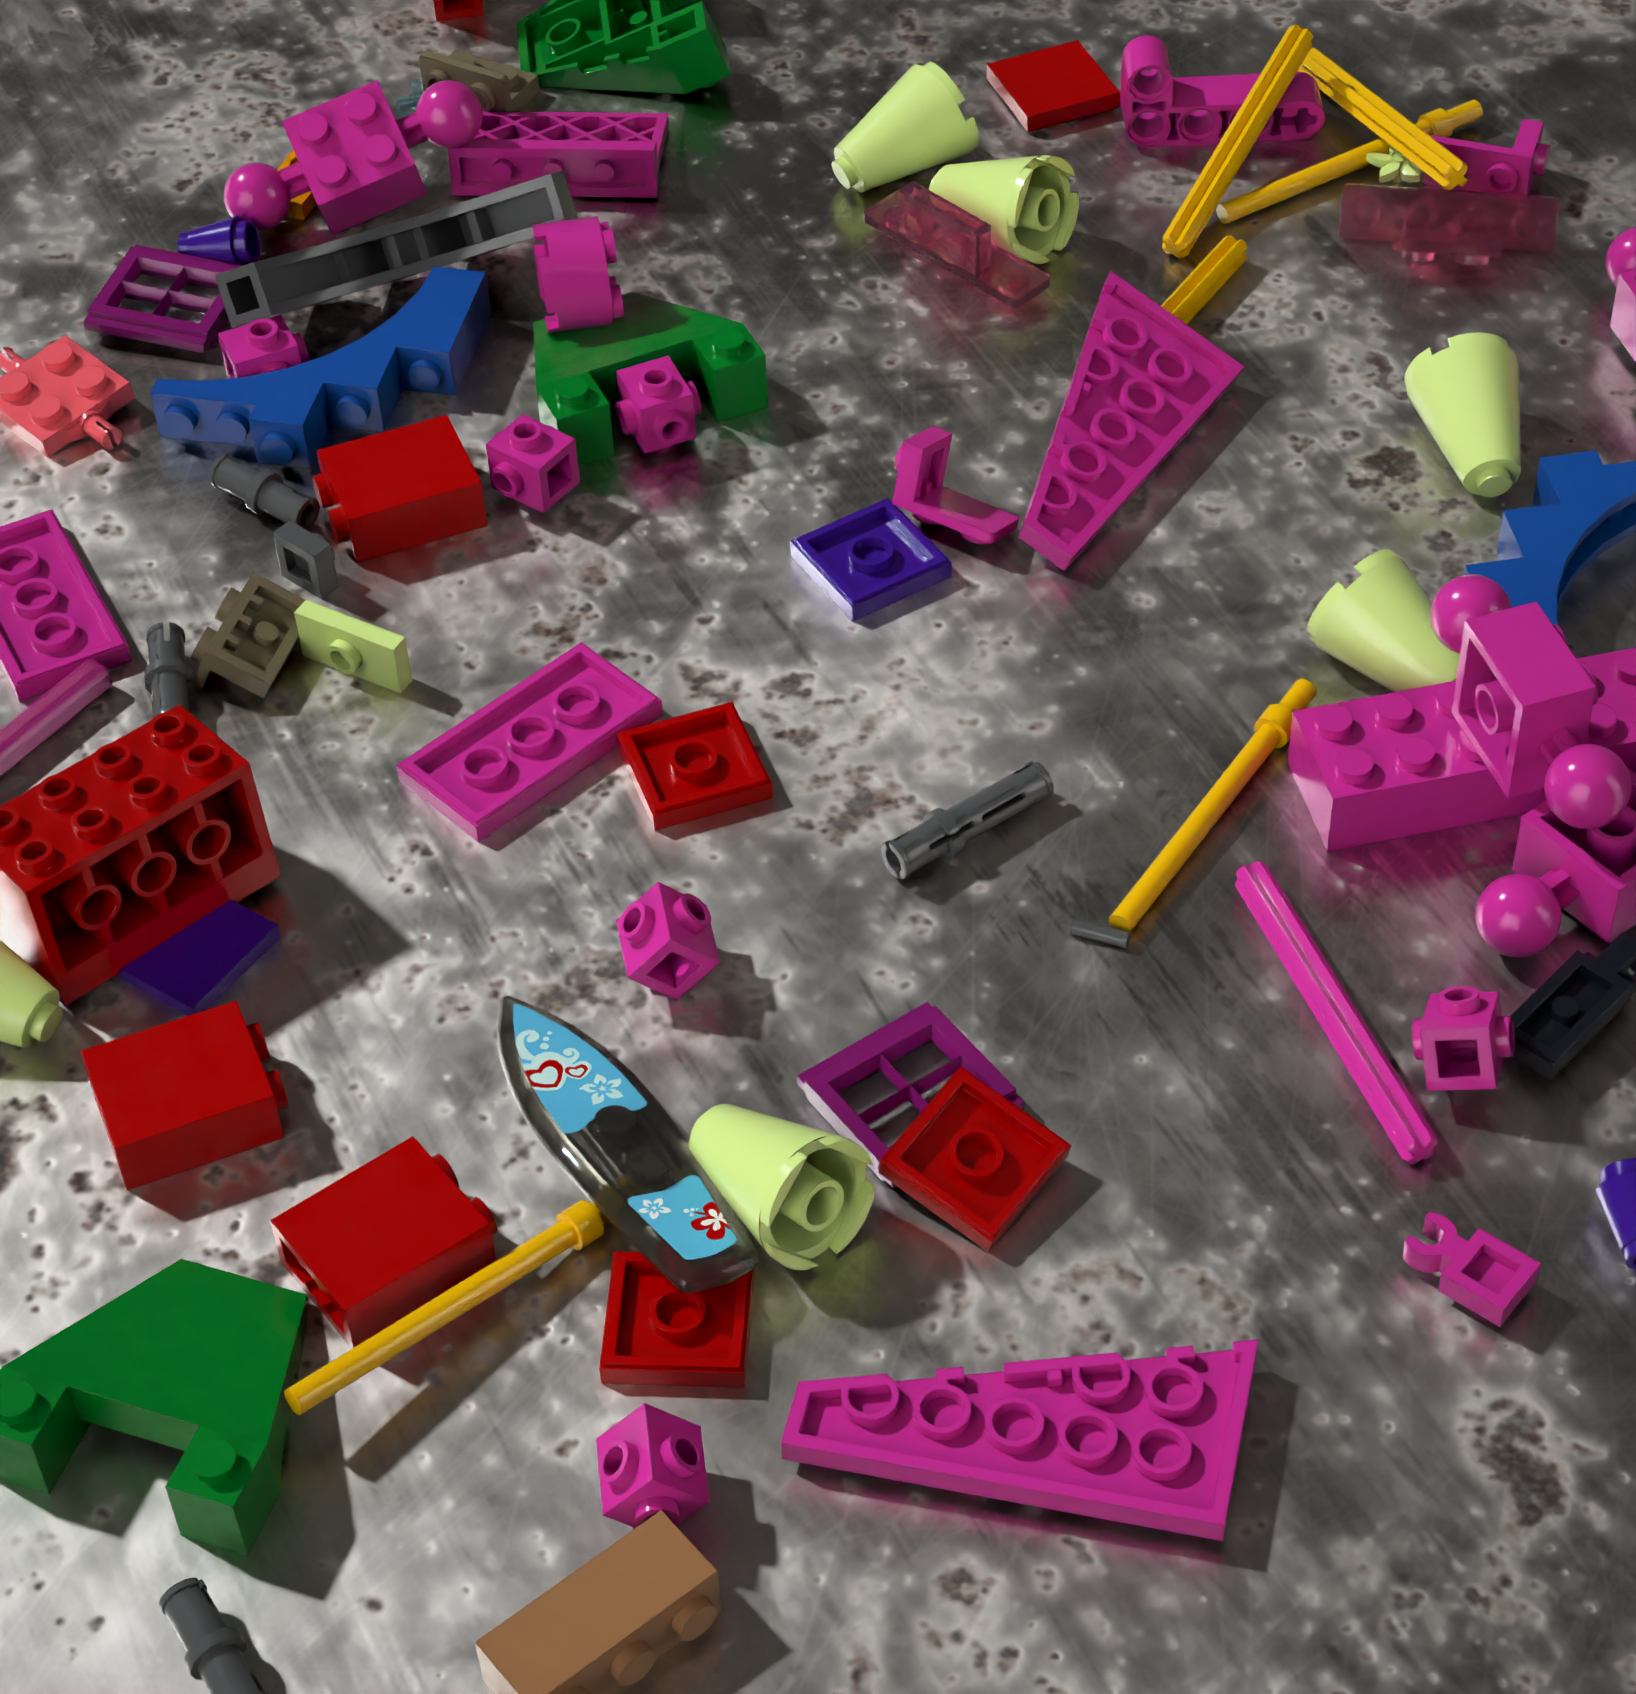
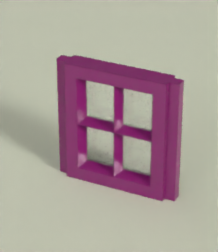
(185, 296)
(892, 1075)

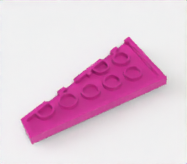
(1127, 408)
(1063, 1434)

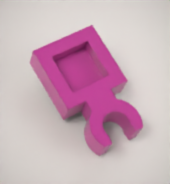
(1477, 1272)

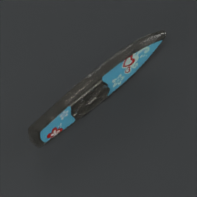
(621, 1149)

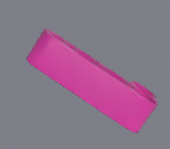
(1217, 97)

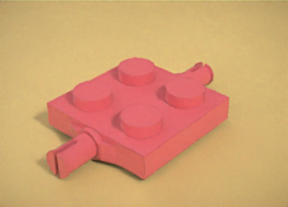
(61, 396)

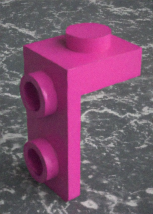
(1499, 167)
(920, 490)

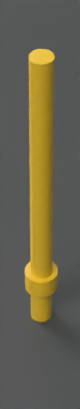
(1433, 123)
(1271, 732)
(573, 1228)

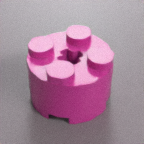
(576, 275)

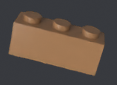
(606, 1618)

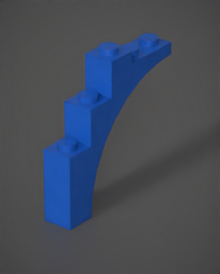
(354, 387)
(1575, 518)

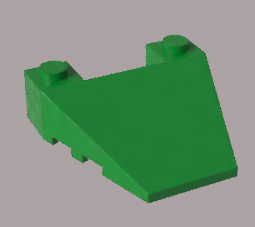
(623, 45)
(580, 367)
(177, 1362)

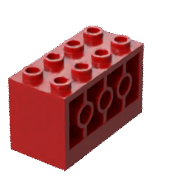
(129, 851)

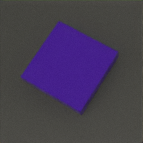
(870, 559)
(203, 958)

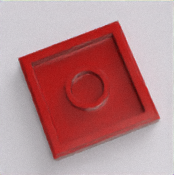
(1053, 86)
(694, 766)
(974, 1158)
(672, 1336)

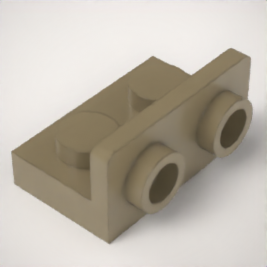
(496, 84)
(253, 636)

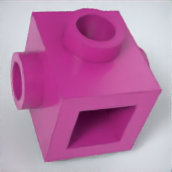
(261, 348)
(656, 404)
(533, 463)
(667, 940)
(1463, 1039)
(651, 1466)

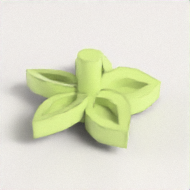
(1394, 167)

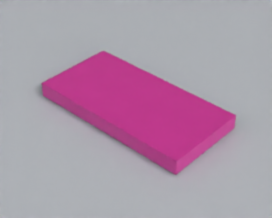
(50, 609)
(528, 741)

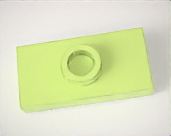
(353, 646)

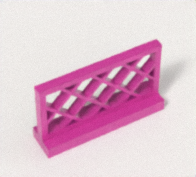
(589, 160)

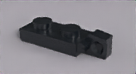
(1574, 1006)

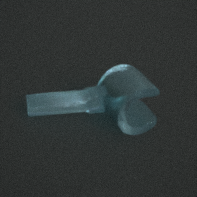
(408, 104)

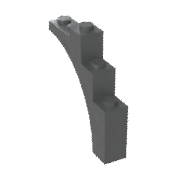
(393, 250)

